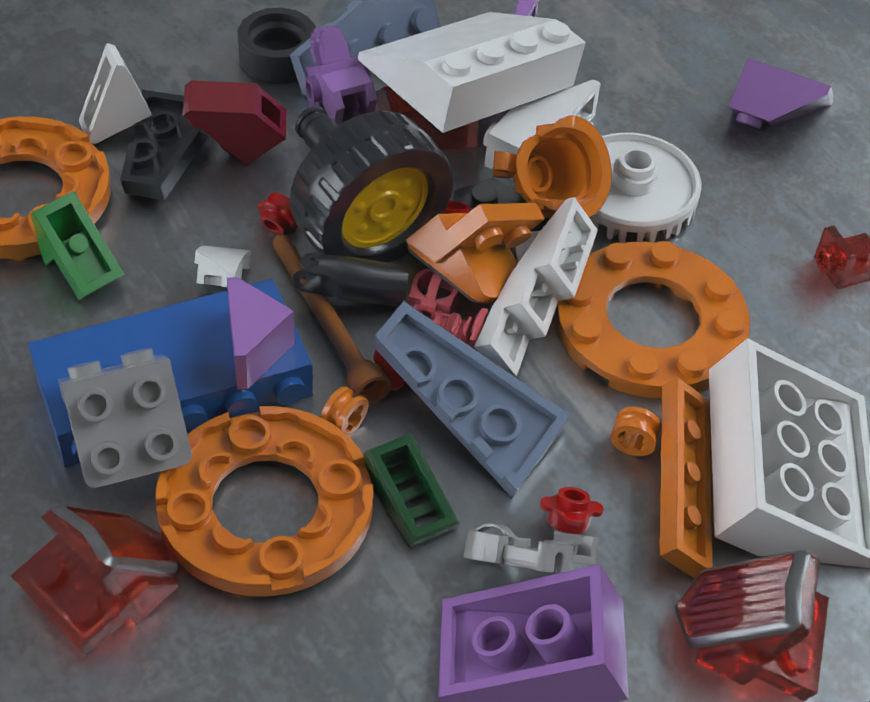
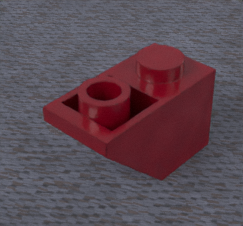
(236, 116)

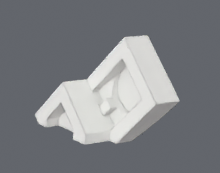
(220, 263)

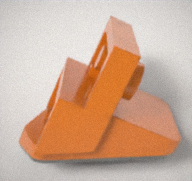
(475, 246)

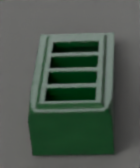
(407, 452)

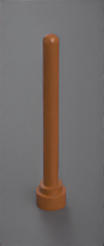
(363, 375)

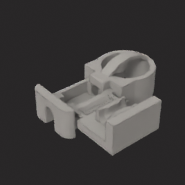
(516, 551)

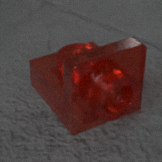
(843, 259)

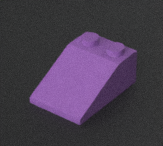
(536, 641)

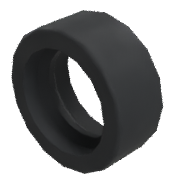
(267, 25)

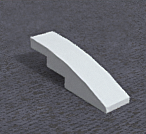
(541, 278)

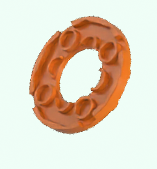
(67, 153)
(644, 369)
(281, 562)

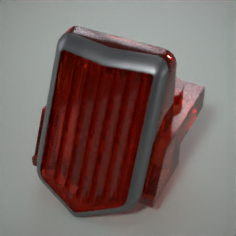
(97, 573)
(759, 621)

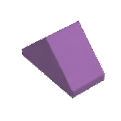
(259, 331)

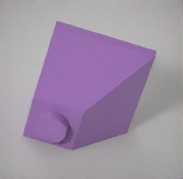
(776, 95)

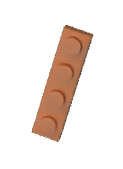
(685, 479)

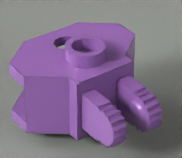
(337, 77)

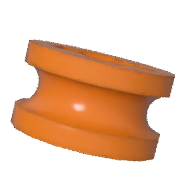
(345, 411)
(635, 431)

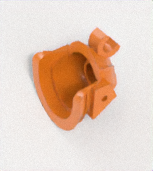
(559, 164)

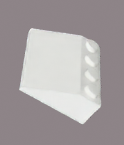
(478, 66)
(788, 459)

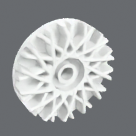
(650, 188)

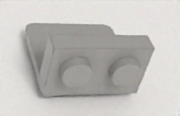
(125, 418)

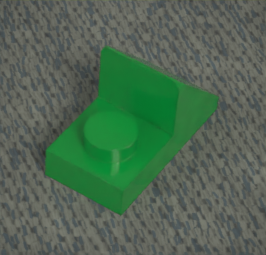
(75, 244)

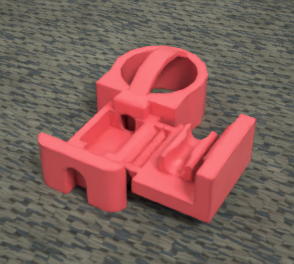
(442, 309)

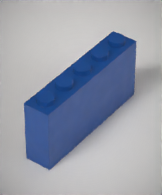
(201, 357)

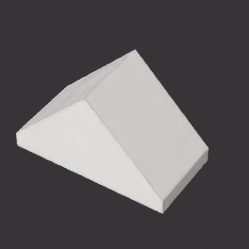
(112, 100)

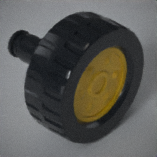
(367, 183)

